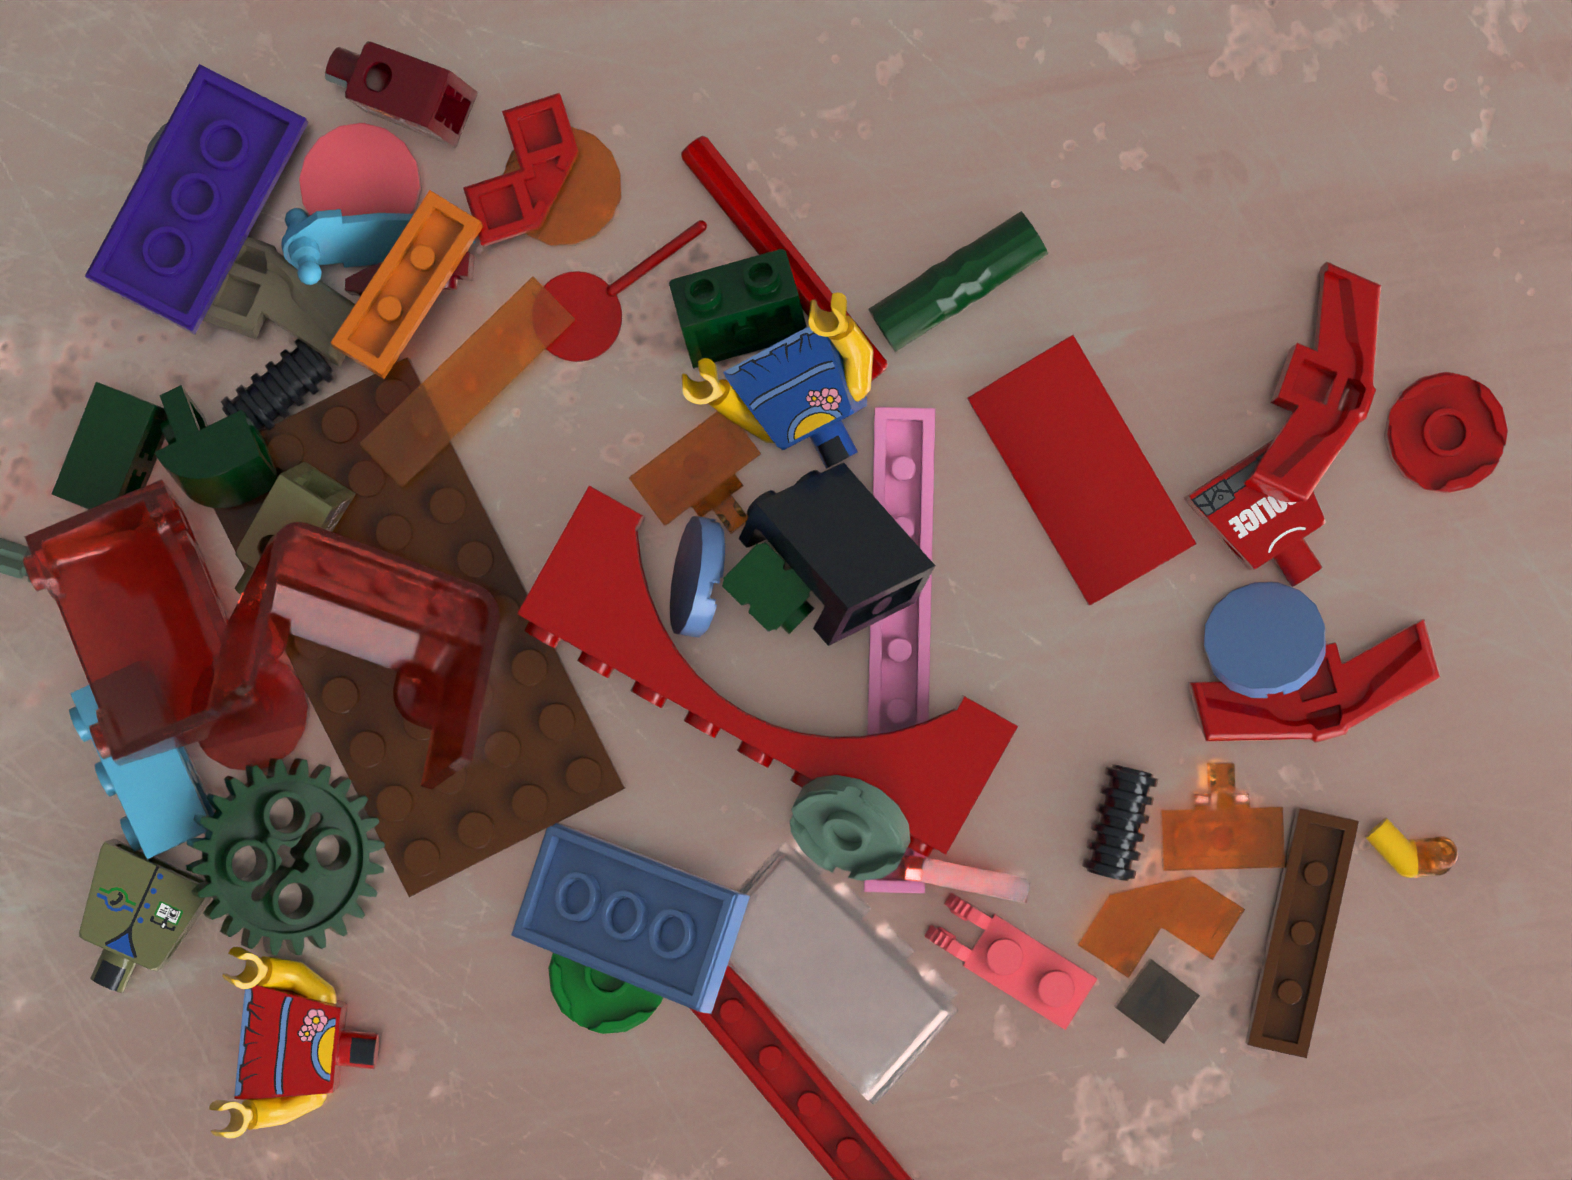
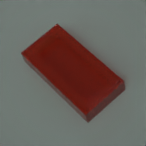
(963, 878)

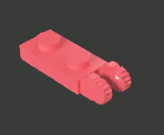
(1017, 964)

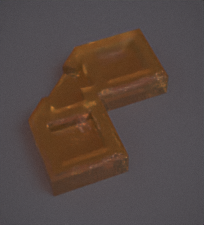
(1134, 917)

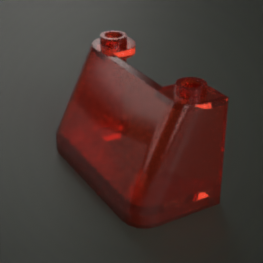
(140, 622)

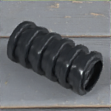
(280, 386)
(1120, 822)

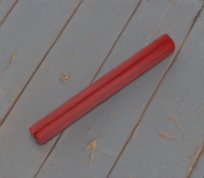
(759, 227)

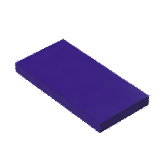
(196, 199)

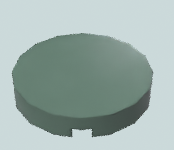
(850, 827)

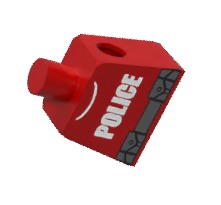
(1257, 524)

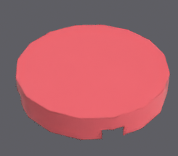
(360, 172)

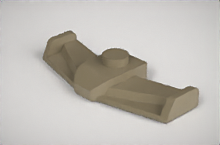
(268, 287)

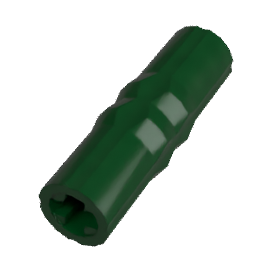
(958, 281)

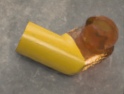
(1413, 857)

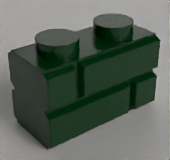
(773, 594)

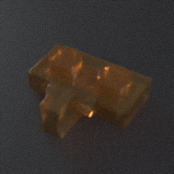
(699, 473)
(1222, 829)

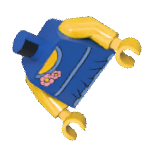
(796, 385)

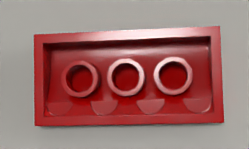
(1081, 470)

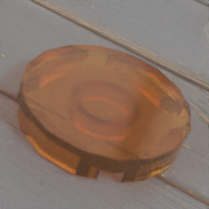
(586, 198)

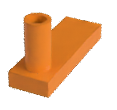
(406, 284)

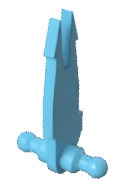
(335, 239)

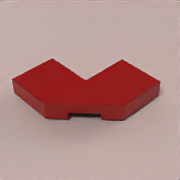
(545, 153)

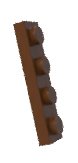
(1301, 932)

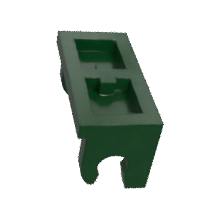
(111, 448)

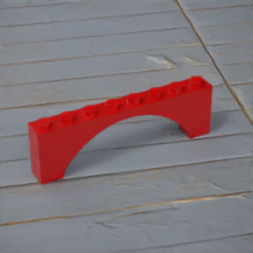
(601, 603)

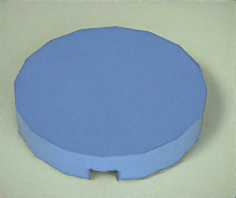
(695, 571)
(1265, 639)

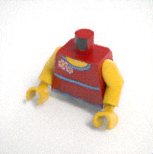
(288, 1044)

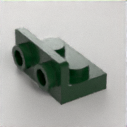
(738, 307)

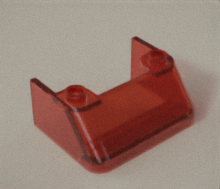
(376, 608)

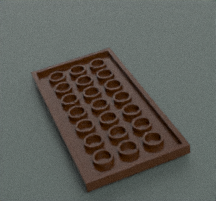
(535, 739)

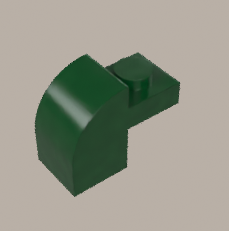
(216, 462)

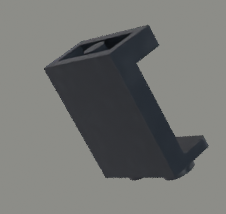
(841, 549)

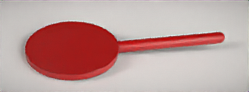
(596, 303)

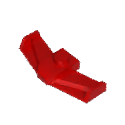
(1323, 388)
(1329, 701)

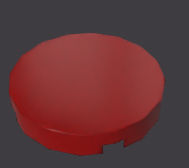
(1445, 432)

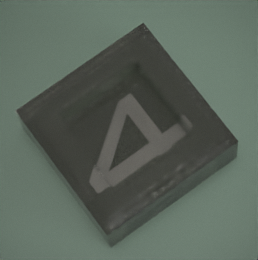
(1156, 1000)

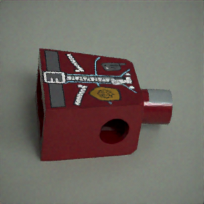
(404, 90)

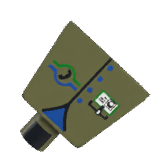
(137, 912)

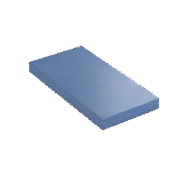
(631, 917)

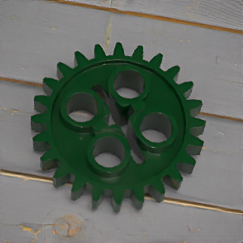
(325, 890)

